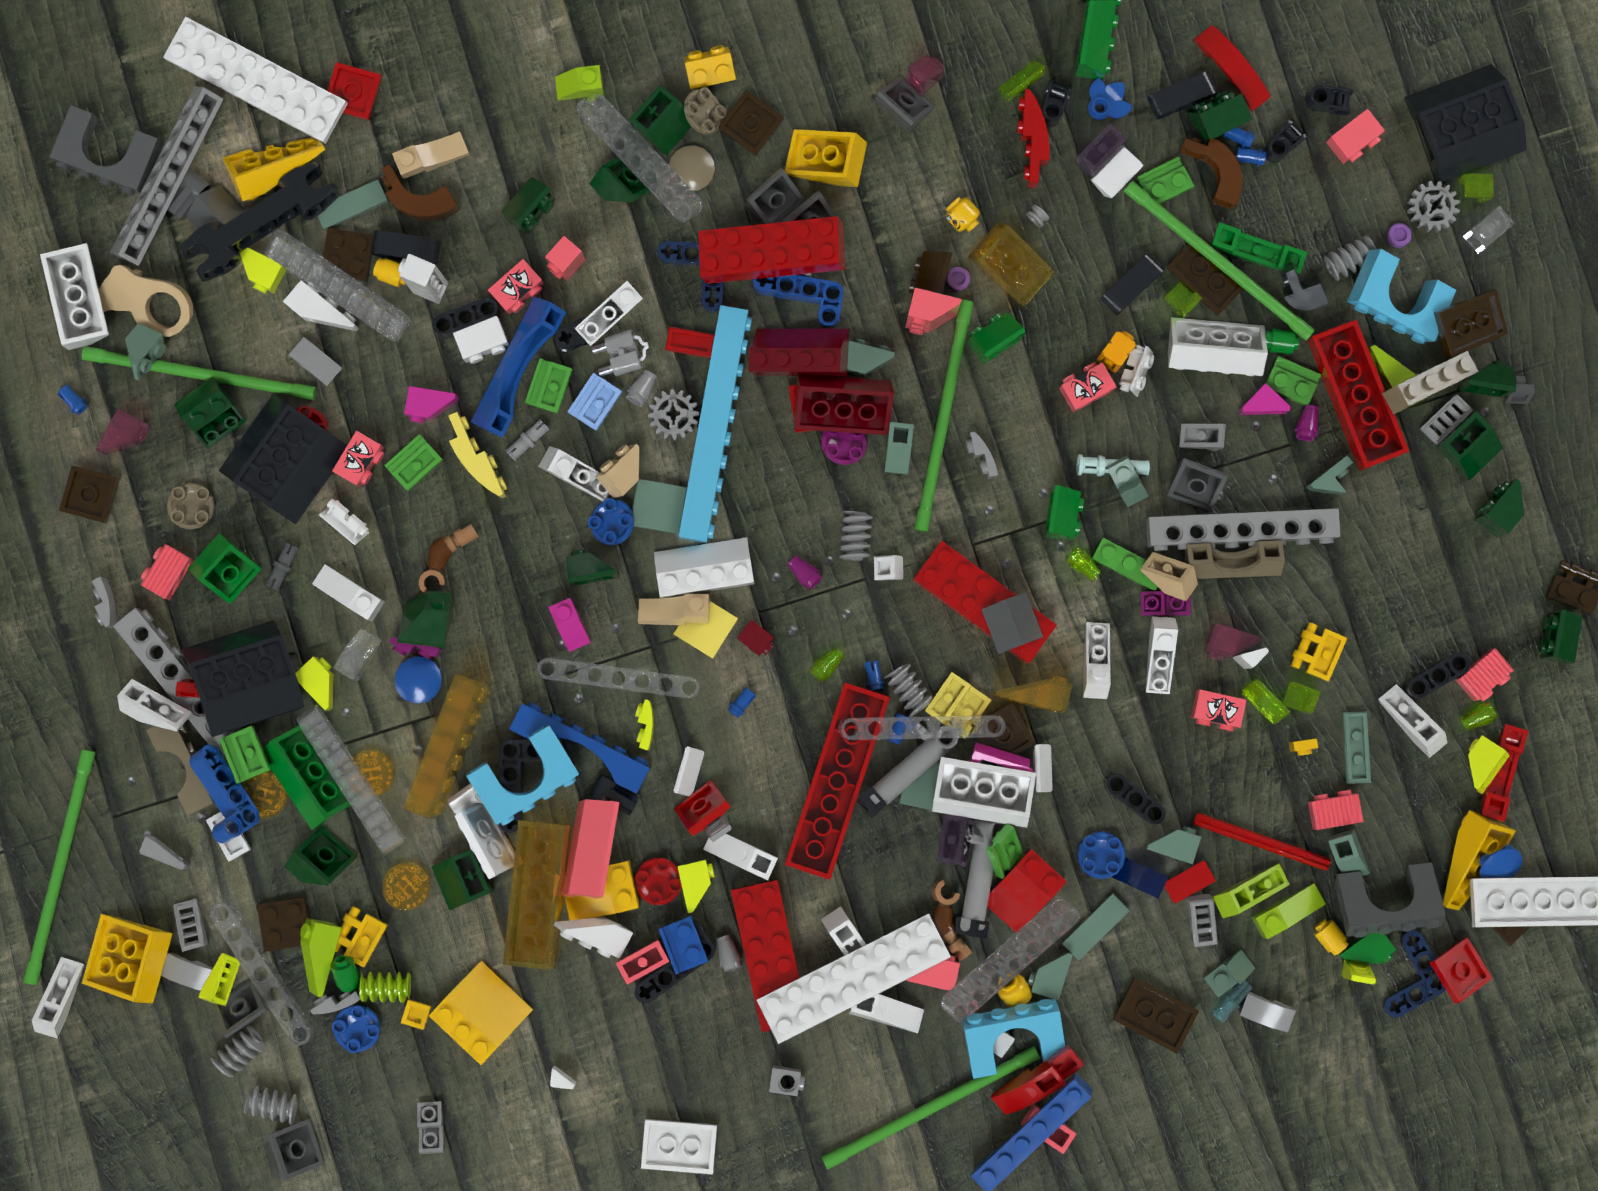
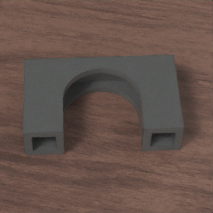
(72, 152)
(1364, 918)

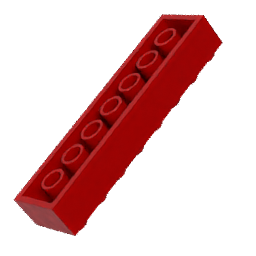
(835, 785)

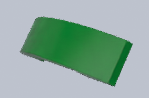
(1257, 250)

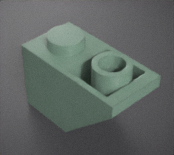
(143, 349)
(867, 359)
(899, 448)
(1348, 852)

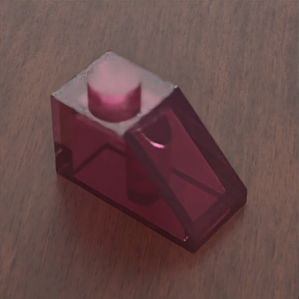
(925, 73)
(122, 433)
(1227, 642)

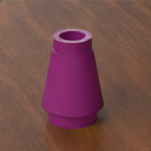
(1308, 424)
(805, 572)

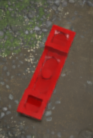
(1234, 66)
(1496, 796)

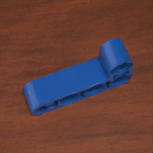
(797, 294)
(209, 765)

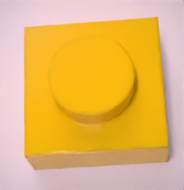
(1303, 747)
(416, 1014)

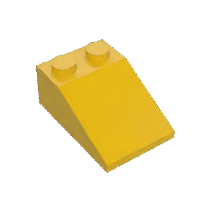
(826, 157)
(618, 896)

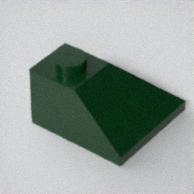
(618, 183)
(1491, 380)
(586, 569)
(427, 620)
(320, 858)

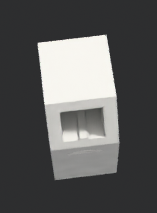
(313, 308)
(608, 313)
(573, 472)
(1161, 654)
(1096, 661)
(742, 855)
(597, 932)
(889, 1012)

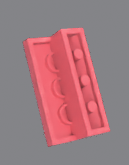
(590, 848)

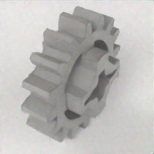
(1441, 210)
(685, 414)

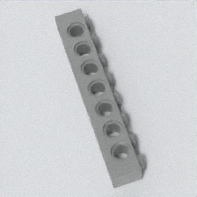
(166, 175)
(1325, 518)
(129, 630)

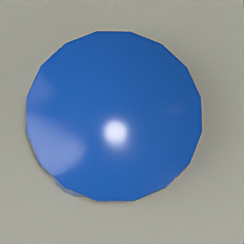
(611, 522)
(418, 680)
(1101, 855)
(1501, 864)
(356, 1028)

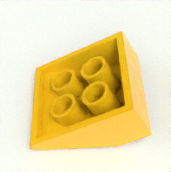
(127, 959)
(481, 1012)

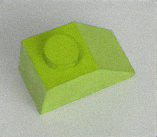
(579, 83)

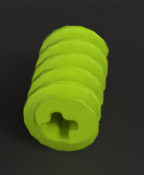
(385, 987)

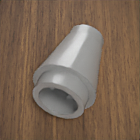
(640, 390)
(728, 954)

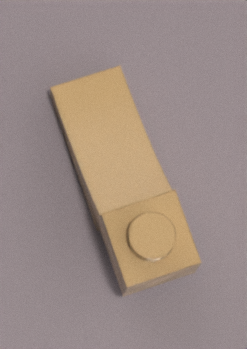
(430, 155)
(675, 610)

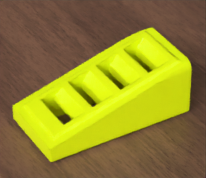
(1358, 971)
(216, 992)

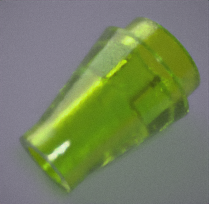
(1083, 564)
(826, 665)
(1479, 716)

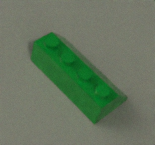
(1097, 39)
(305, 777)

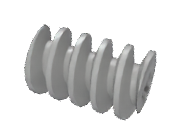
(1348, 257)
(855, 536)
(909, 689)
(239, 1053)
(272, 1105)

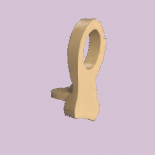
(131, 292)

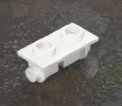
(1135, 380)
(348, 526)

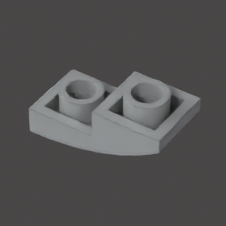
(315, 361)
(979, 449)
(106, 609)
(185, 972)
(331, 1004)
(1268, 1013)
(430, 1127)

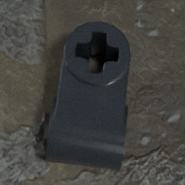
(1055, 99)
(1334, 99)
(1287, 140)
(569, 331)

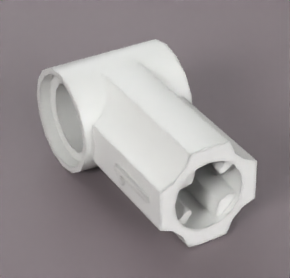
(464, 799)

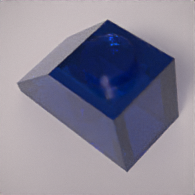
(1141, 878)

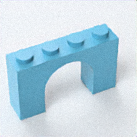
(1372, 297)
(557, 771)
(984, 1028)

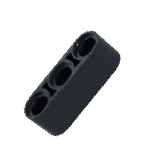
(1182, 95)
(398, 246)
(1132, 284)
(454, 316)
(1447, 672)
(1145, 803)

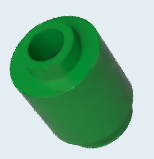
(1281, 341)
(345, 973)

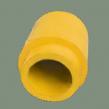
(387, 271)
(1331, 936)

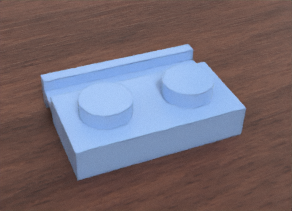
(595, 402)

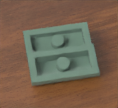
(658, 506)
(922, 791)

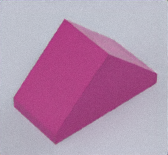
(1265, 402)

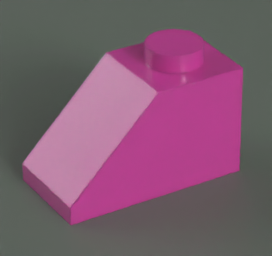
(427, 404)
(569, 624)

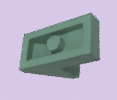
(1127, 481)
(1327, 482)
(1229, 973)

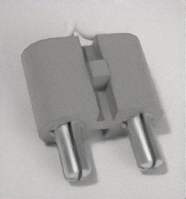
(623, 353)

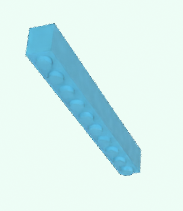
(714, 424)

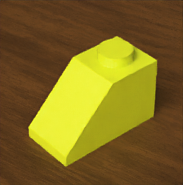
(262, 271)
(317, 681)
(1485, 762)
(695, 881)

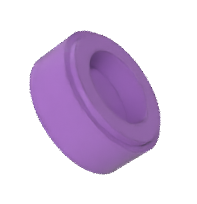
(1398, 235)
(958, 279)

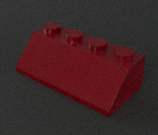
(799, 352)
(843, 404)

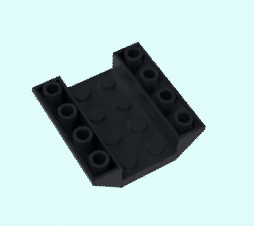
(1469, 122)
(283, 459)
(243, 678)

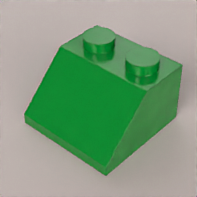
(995, 337)
(1063, 513)
(224, 568)

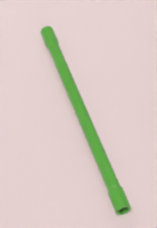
(1295, 323)
(295, 390)
(924, 511)
(35, 963)
(843, 1153)

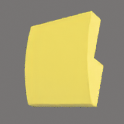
(708, 636)
(958, 699)

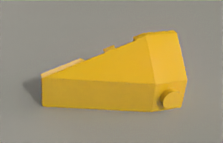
(260, 171)
(1474, 839)

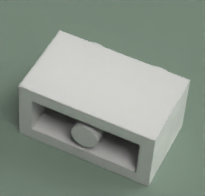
(481, 340)

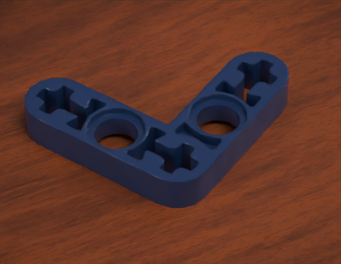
(696, 262)
(1422, 983)

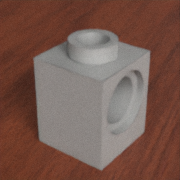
(775, 1083)

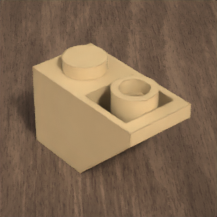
(621, 472)

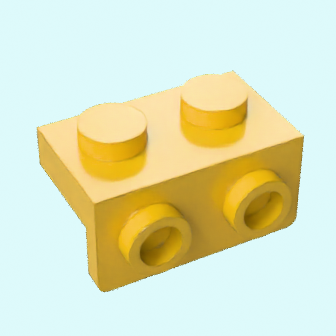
(709, 67)

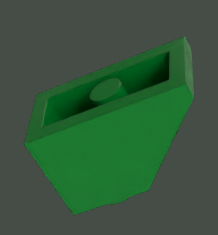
(1371, 949)

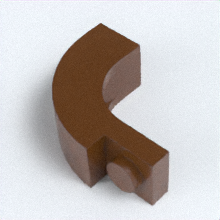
(1224, 165)
(419, 207)

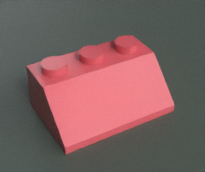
(930, 311)

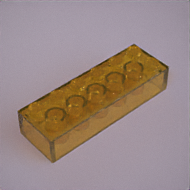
(446, 746)
(537, 894)

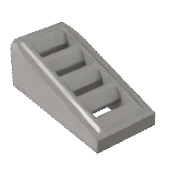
(1460, 404)
(718, 828)
(159, 851)
(1198, 900)
(183, 936)

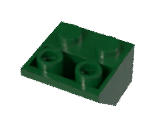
(1220, 114)
(661, 120)
(529, 205)
(209, 412)
(1471, 445)
(1503, 510)
(1560, 636)
(461, 879)

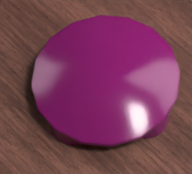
(843, 447)

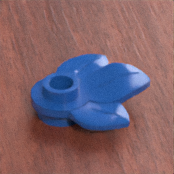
(1109, 98)

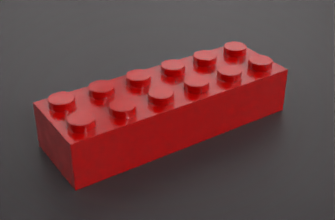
(771, 250)
(1357, 395)
(970, 589)
(765, 939)

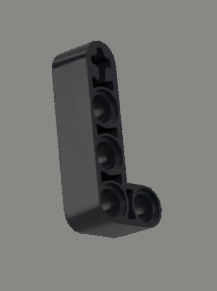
(517, 763)
(704, 937)

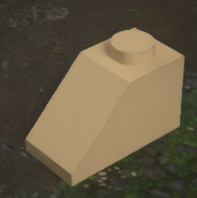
(1171, 575)

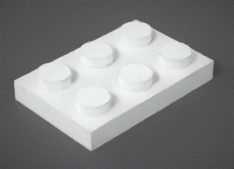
(486, 840)
(679, 1146)

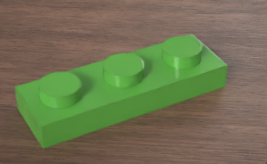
(1122, 562)

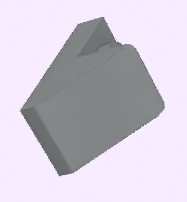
(1202, 436)

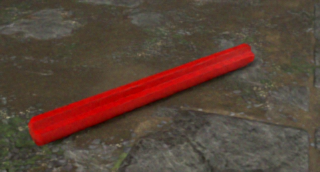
(1261, 841)

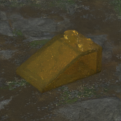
(1011, 263)
(1044, 694)

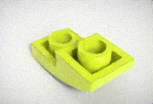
(646, 717)

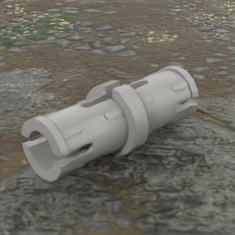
(527, 440)

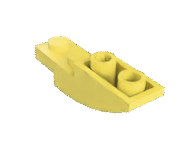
(478, 465)

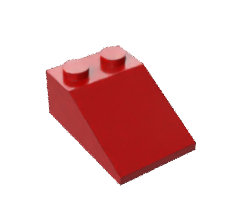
(1024, 890)

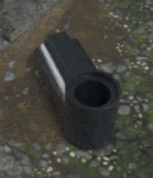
(608, 790)

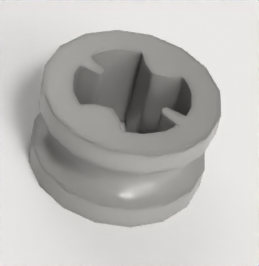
(1037, 216)

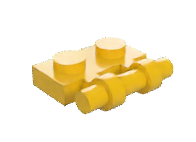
(1325, 655)
(365, 939)

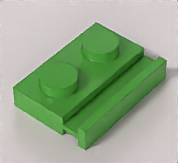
(1166, 181)
(1292, 381)
(548, 386)
(413, 462)
(245, 754)
(1005, 850)

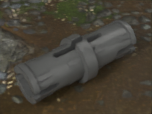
(281, 566)

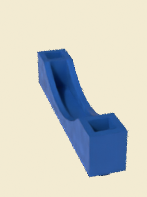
(497, 404)
(625, 771)
(1033, 1133)

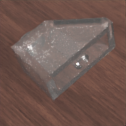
(1489, 229)
(357, 654)

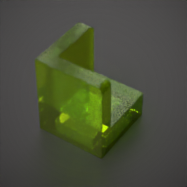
(1478, 186)
(1182, 300)
(1301, 698)

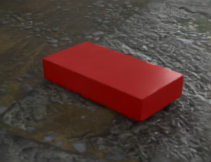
(689, 342)
(1189, 881)

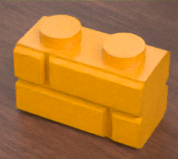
(1117, 351)

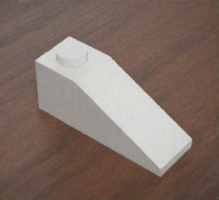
(348, 593)
(151, 707)
(1413, 721)
(843, 931)
(57, 998)

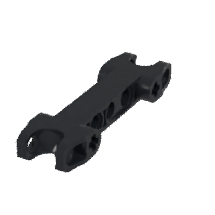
(229, 240)

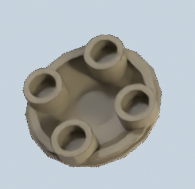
(704, 111)
(693, 166)
(190, 506)

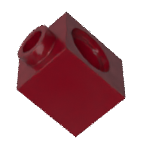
(756, 639)

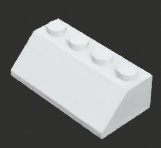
(74, 296)
(1217, 346)
(703, 568)
(984, 792)

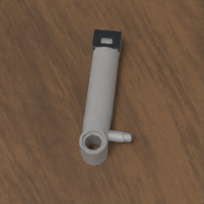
(905, 773)
(979, 881)

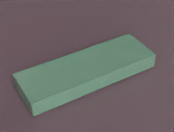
(353, 204)
(1356, 747)
(1095, 926)

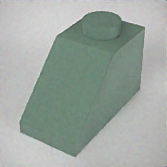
(1177, 844)
(1050, 976)

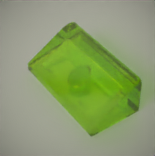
(1021, 80)
(1265, 701)

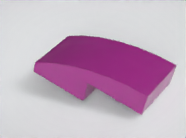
(1161, 604)
(426, 651)

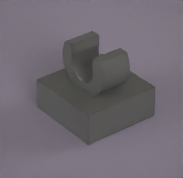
(1523, 393)

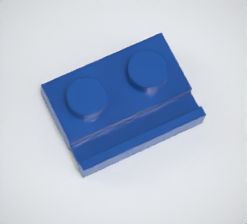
(683, 945)

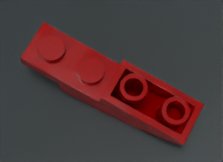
(1033, 129)
(1039, 1083)

